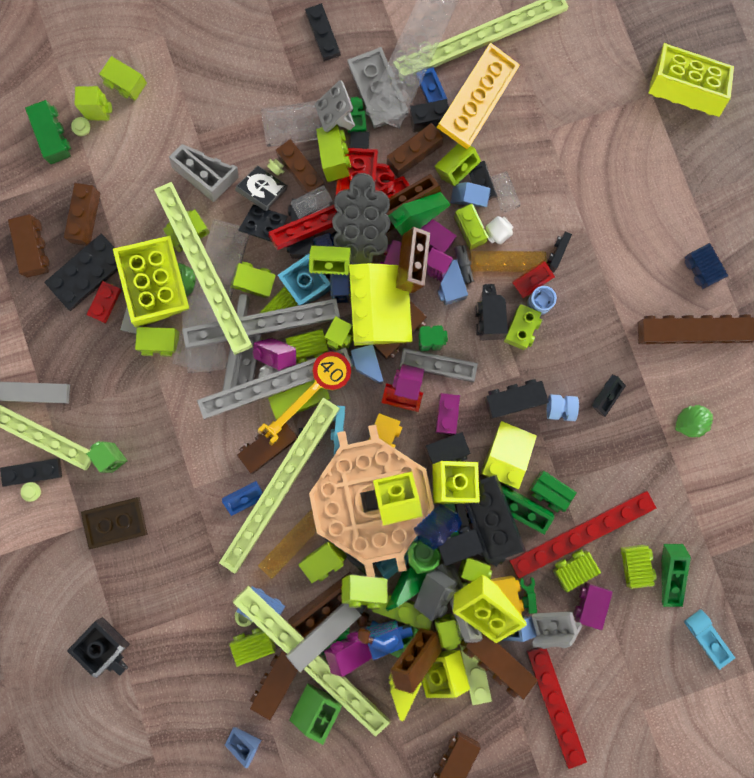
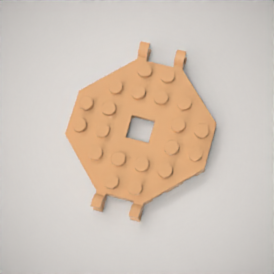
(339, 505)

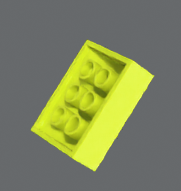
(692, 80)
(151, 280)
(378, 307)

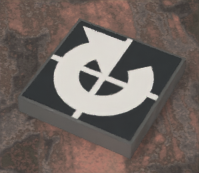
(261, 188)

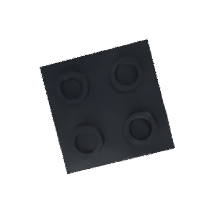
(260, 222)

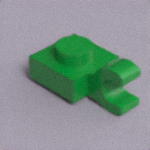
(529, 599)

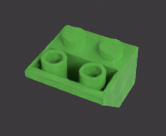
(315, 713)

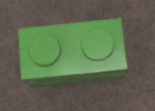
(106, 457)

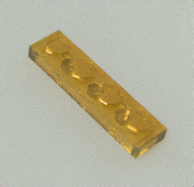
(506, 260)
(289, 545)

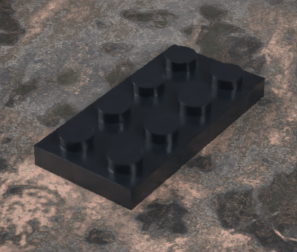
(83, 272)
(494, 522)

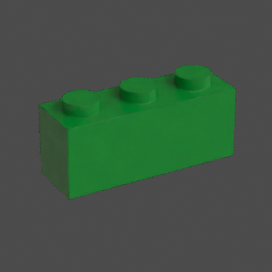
(48, 132)
(528, 511)

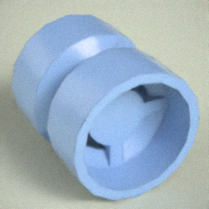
(542, 299)
(562, 407)

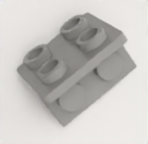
(335, 108)
(555, 629)

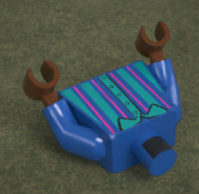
(382, 637)

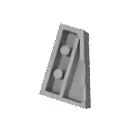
(203, 172)

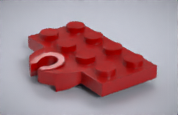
(366, 162)

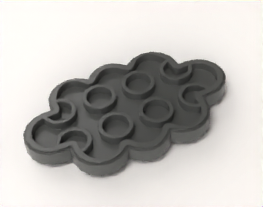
(361, 219)

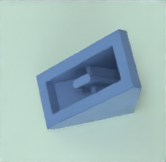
(470, 193)
(242, 746)

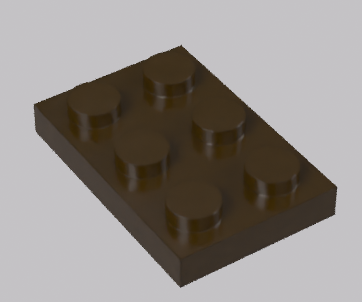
(114, 523)

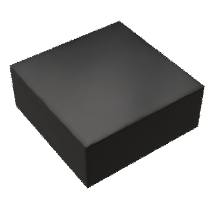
(359, 140)

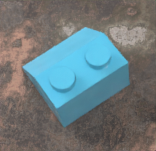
(302, 284)

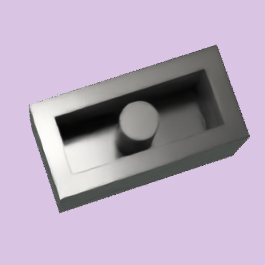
(435, 595)

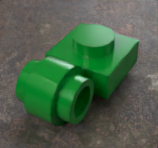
(358, 116)

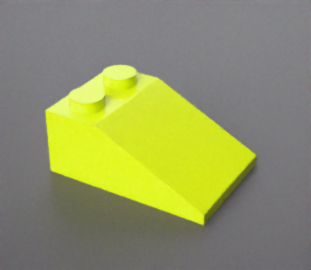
(509, 455)
(487, 609)

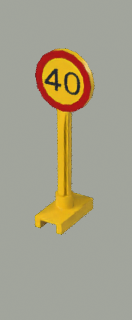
(330, 372)

